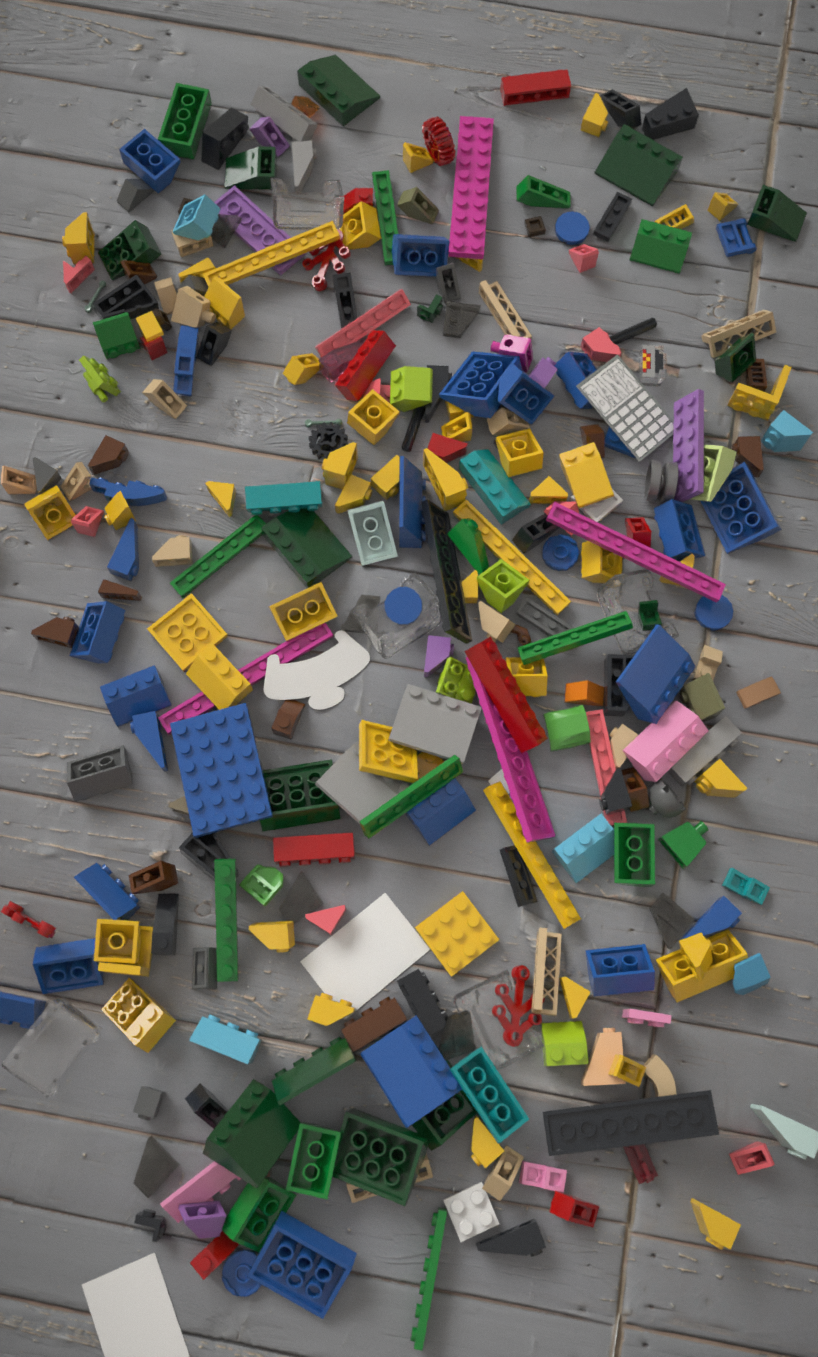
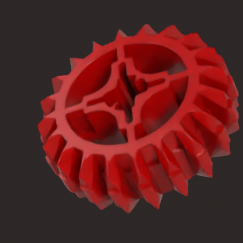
(438, 141)

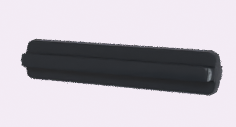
(633, 331)
(413, 428)

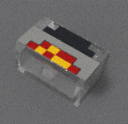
(652, 365)

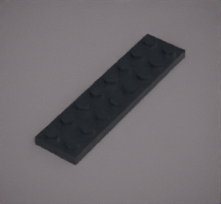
(446, 572)
(630, 1123)

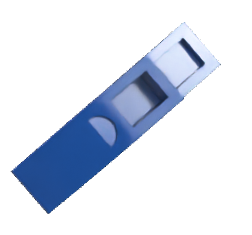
(185, 360)
(135, 493)

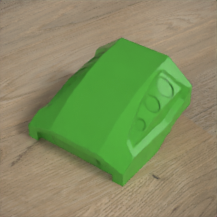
(567, 728)

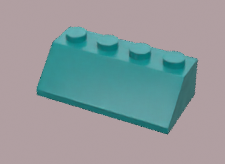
(493, 485)
(283, 497)
(489, 1094)

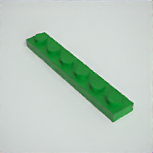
(385, 212)
(218, 556)
(575, 637)
(411, 796)
(226, 920)
(427, 1286)

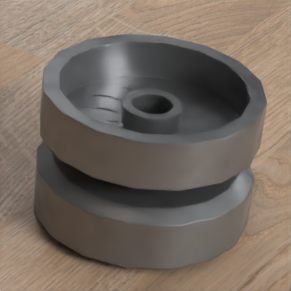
(661, 481)

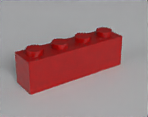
(535, 87)
(365, 365)
(313, 849)

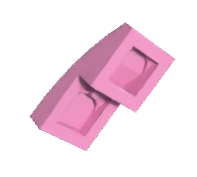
(542, 1176)

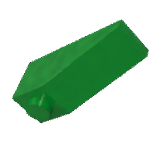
(542, 194)
(470, 543)

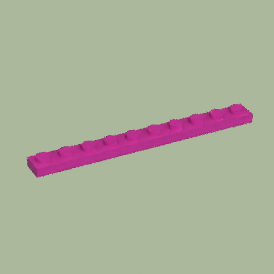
(635, 552)
(252, 672)

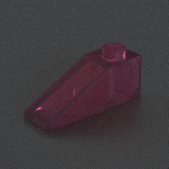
(337, 360)

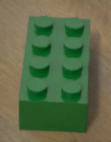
(185, 120)

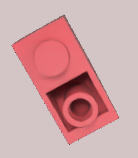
(599, 346)

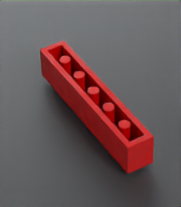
(506, 695)

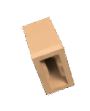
(601, 1059)

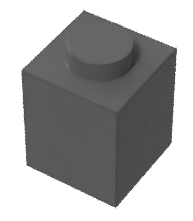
(148, 1102)

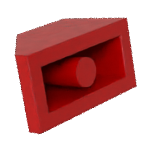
(356, 196)
(447, 448)
(638, 530)
(574, 1209)
(213, 1255)

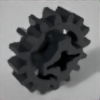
(328, 440)

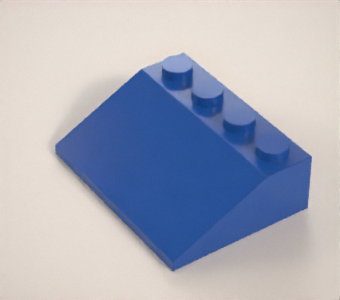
(477, 383)
(411, 496)
(741, 511)
(655, 675)
(411, 1071)
(302, 1265)

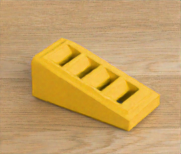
(683, 210)
(197, 269)

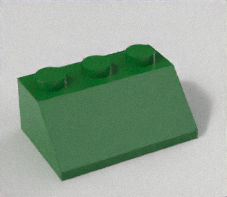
(660, 246)
(634, 854)
(313, 1160)
(256, 1213)

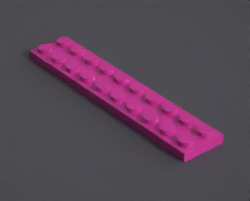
(471, 188)
(517, 771)

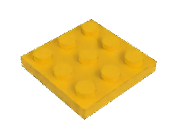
(187, 631)
(383, 756)
(456, 933)

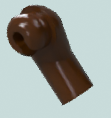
(522, 634)

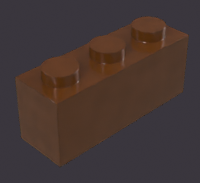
(373, 1023)

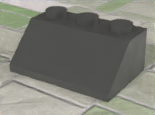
(99, 773)

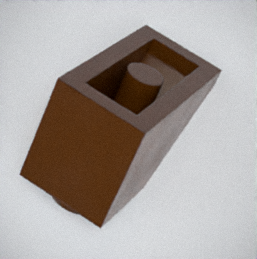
(750, 452)
(108, 455)
(57, 631)
(288, 718)
(636, 789)
(153, 878)

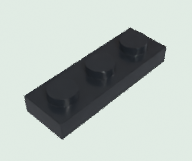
(612, 216)
(518, 876)

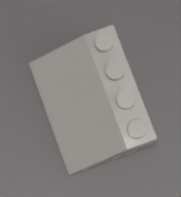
(435, 723)
(356, 790)

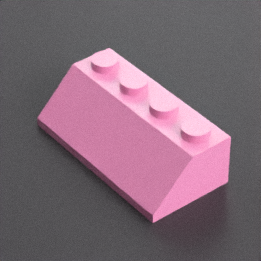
(666, 742)
(199, 1189)

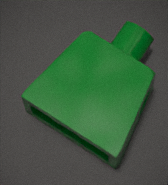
(685, 842)

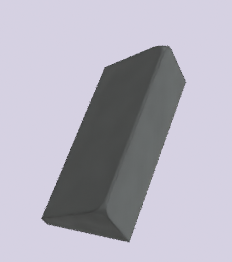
(204, 968)

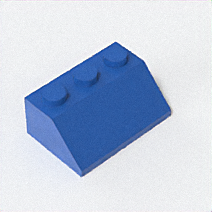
(150, 160)
(419, 254)
(573, 369)
(522, 394)
(678, 530)
(98, 632)
(135, 695)
(441, 811)
(108, 892)
(67, 966)
(620, 970)
(20, 1009)

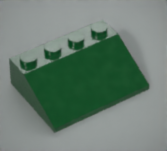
(336, 88)
(638, 165)
(306, 545)
(296, 798)
(312, 1071)
(446, 1118)
(252, 1134)
(379, 1156)

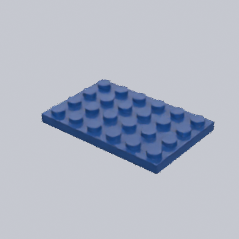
(221, 770)

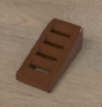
(762, 385)
(116, 591)

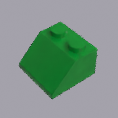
(116, 335)

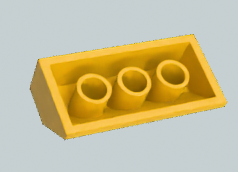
(682, 981)

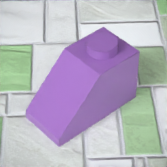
(269, 135)
(543, 371)
(437, 653)
(203, 1218)

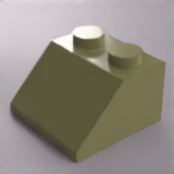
(702, 698)

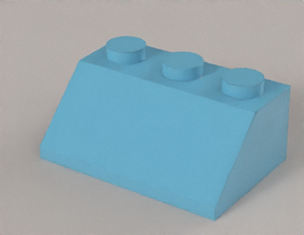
(586, 848)
(226, 1039)

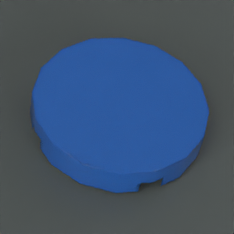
(572, 228)
(560, 552)
(403, 605)
(713, 614)
(236, 1271)

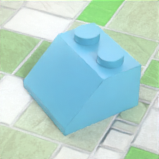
(197, 219)
(786, 434)

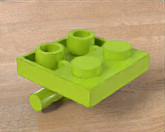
(98, 378)
(456, 681)

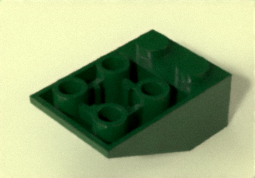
(251, 169)
(777, 214)
(131, 244)

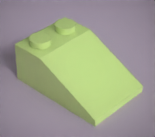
(717, 467)

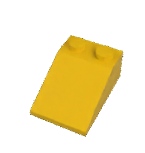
(586, 475)
(445, 481)

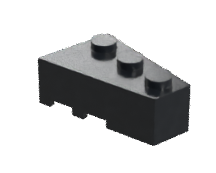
(671, 117)
(223, 137)
(128, 297)
(614, 700)
(203, 852)
(423, 1001)

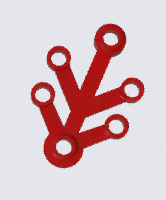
(318, 281)
(15, 912)
(515, 1008)

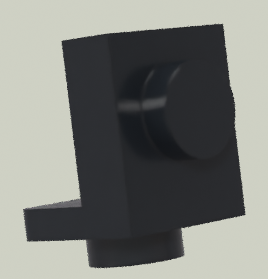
(150, 1219)

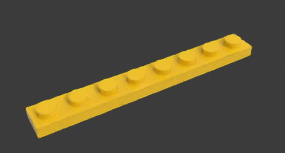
(274, 254)
(505, 550)
(532, 856)

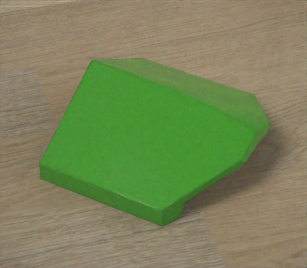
(263, 883)

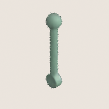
(88, 308)
(308, 423)

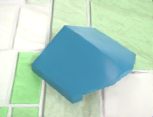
(750, 975)

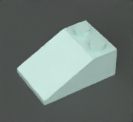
(372, 533)
(798, 1138)

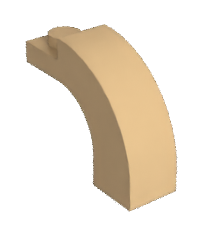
(660, 1076)

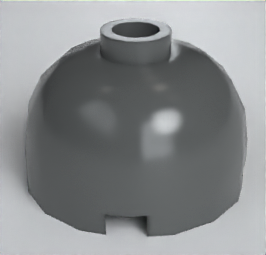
(664, 800)

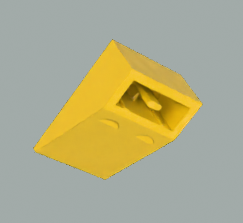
(138, 1015)

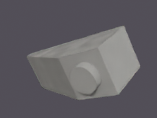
(303, 162)

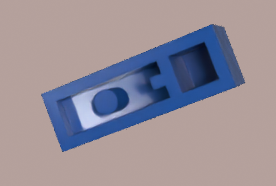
(125, 558)
(148, 730)
(716, 918)

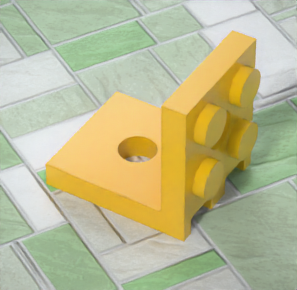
(757, 402)
(140, 968)

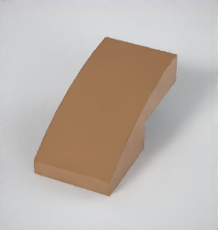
(758, 692)

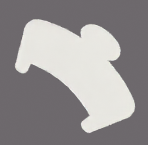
(317, 675)

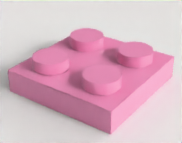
(639, 1016)

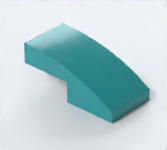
(745, 886)

